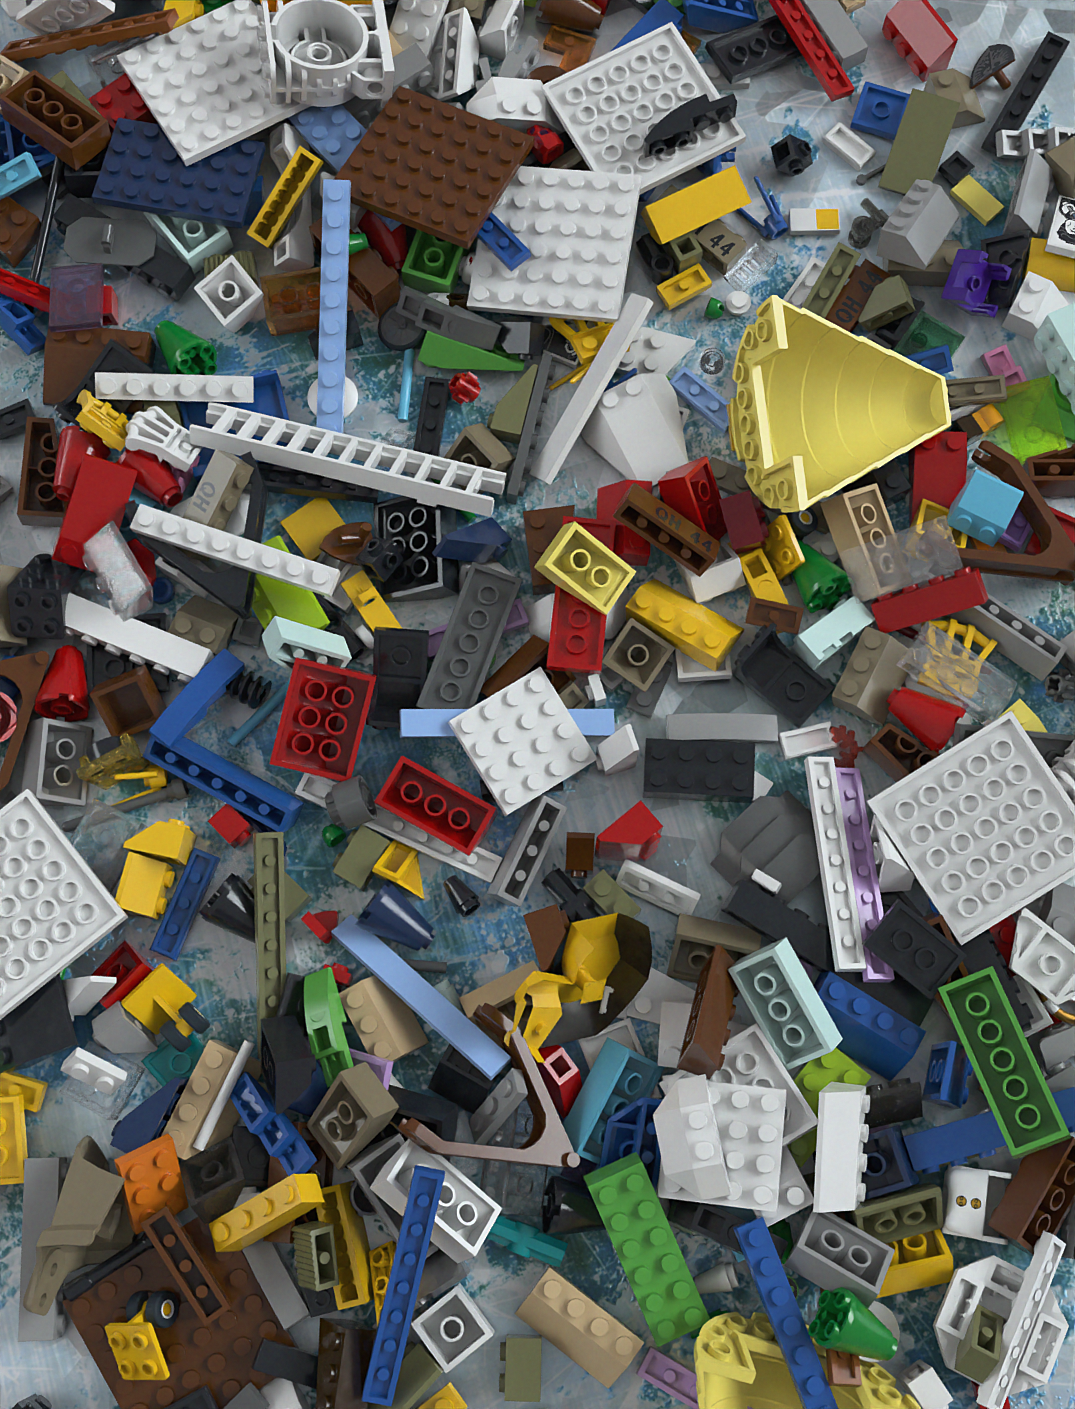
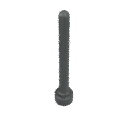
(176, 789)

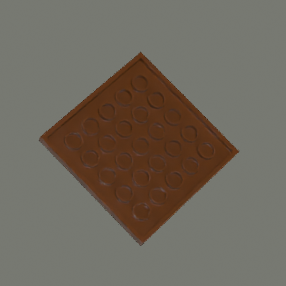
(434, 166)
(193, 1352)

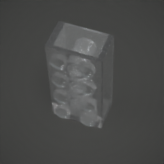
(901, 559)

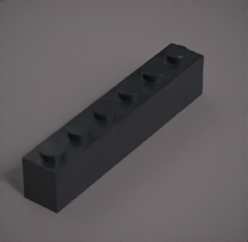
(163, 270)

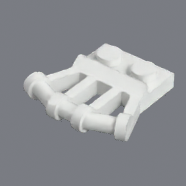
(162, 436)

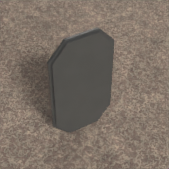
(110, 241)

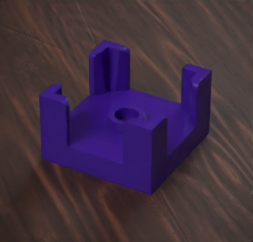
(971, 280)

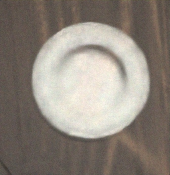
(712, 361)

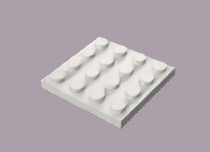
(522, 741)
(754, 1063)
(751, 1143)

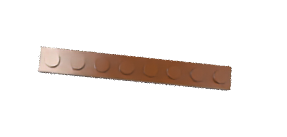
(95, 34)

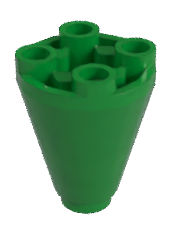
(184, 350)
(819, 580)
(851, 1327)

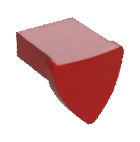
(322, 924)

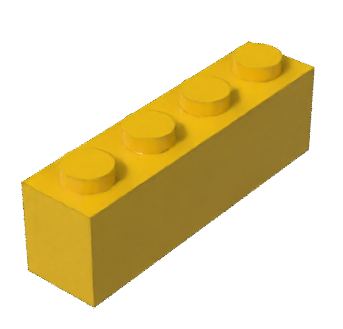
(266, 1212)

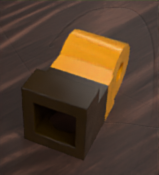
(979, 423)

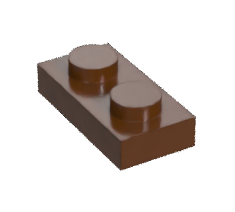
(764, 612)

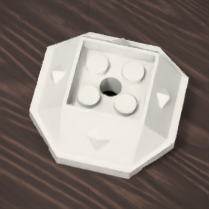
(994, 1286)

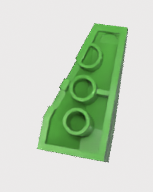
(451, 354)

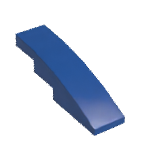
(196, 698)
(274, 1129)

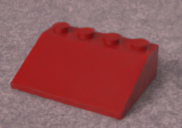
(322, 719)

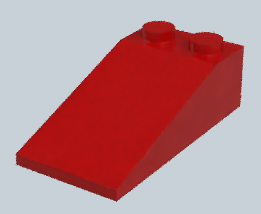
(937, 470)
(95, 501)

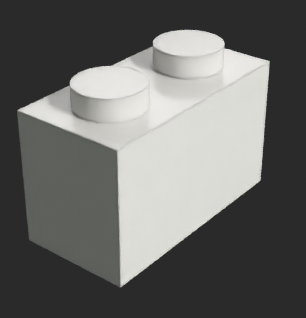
(924, 1386)

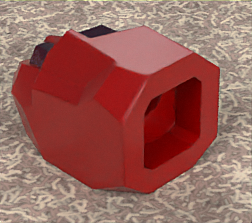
(546, 144)

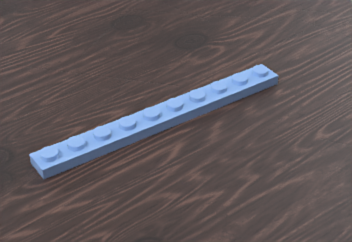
(333, 304)

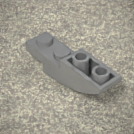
(519, 64)

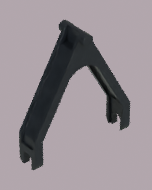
(235, 585)

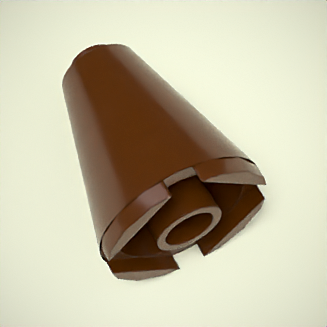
(571, 14)

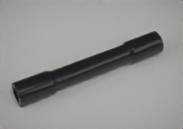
(90, 1278)

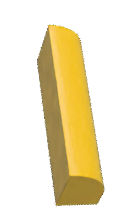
(285, 197)
(695, 205)
(1050, 266)
(351, 1246)

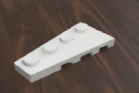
(648, 1001)

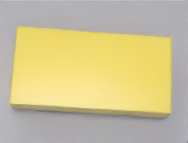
(976, 200)

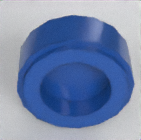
(163, 590)

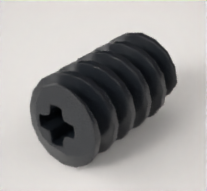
(248, 690)

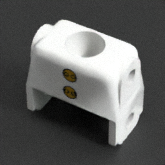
(969, 1201)

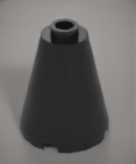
(569, 1209)

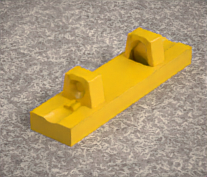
(375, 614)

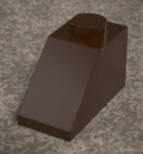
(579, 854)

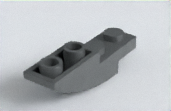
(447, 321)

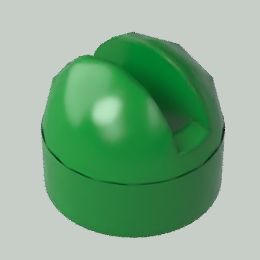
(714, 309)
(333, 835)

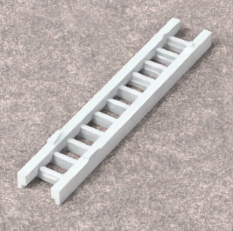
(349, 447)

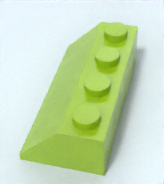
(285, 600)

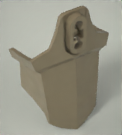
(85, 1229)

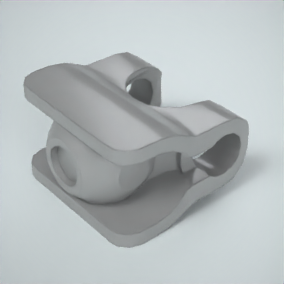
(1053, 1045)

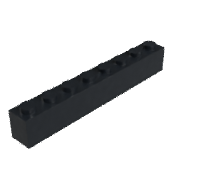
(813, 946)

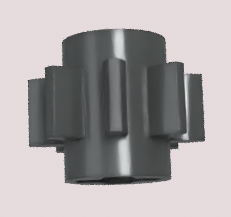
(1060, 685)

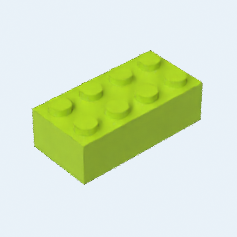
(811, 1080)

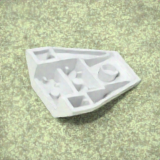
(638, 428)

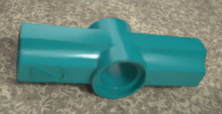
(527, 1241)

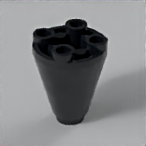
(232, 908)

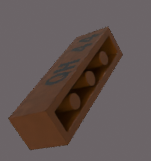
(855, 294)
(667, 529)
(186, 1265)

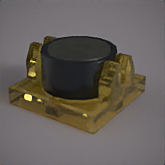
(109, 758)

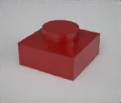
(341, 974)

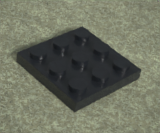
(105, 665)

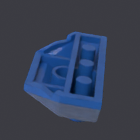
(720, 14)
(634, 1131)

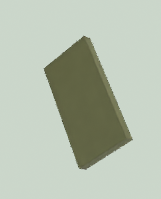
(919, 141)

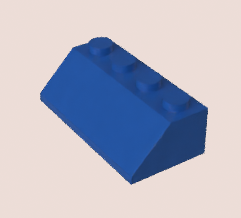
(868, 1028)

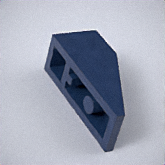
(475, 543)

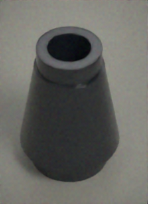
(461, 896)

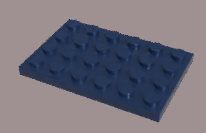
(150, 177)

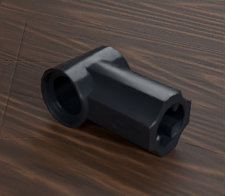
(655, 258)

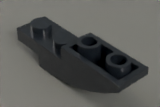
(678, 126)
(714, 1224)

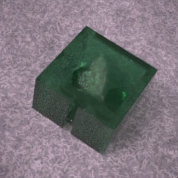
(926, 334)

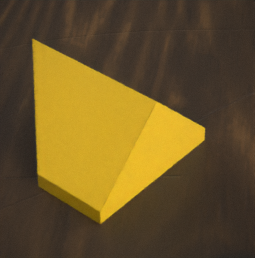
(401, 867)

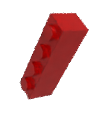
(930, 601)

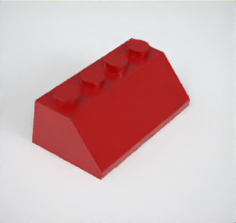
(436, 806)
(630, 836)

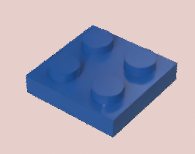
(879, 110)

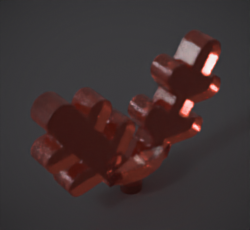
(847, 740)

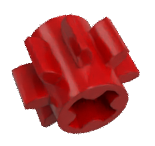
(464, 387)

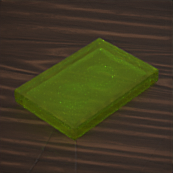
(1032, 419)

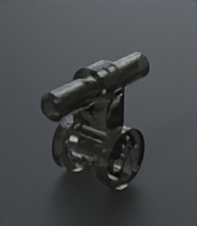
(864, 226)

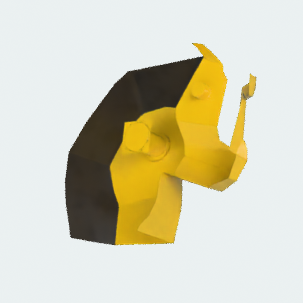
(571, 997)

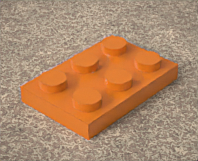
(151, 1181)

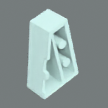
(832, 633)
(289, 639)

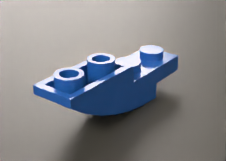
(18, 324)

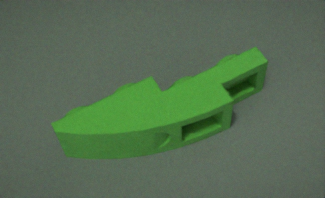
(324, 1024)

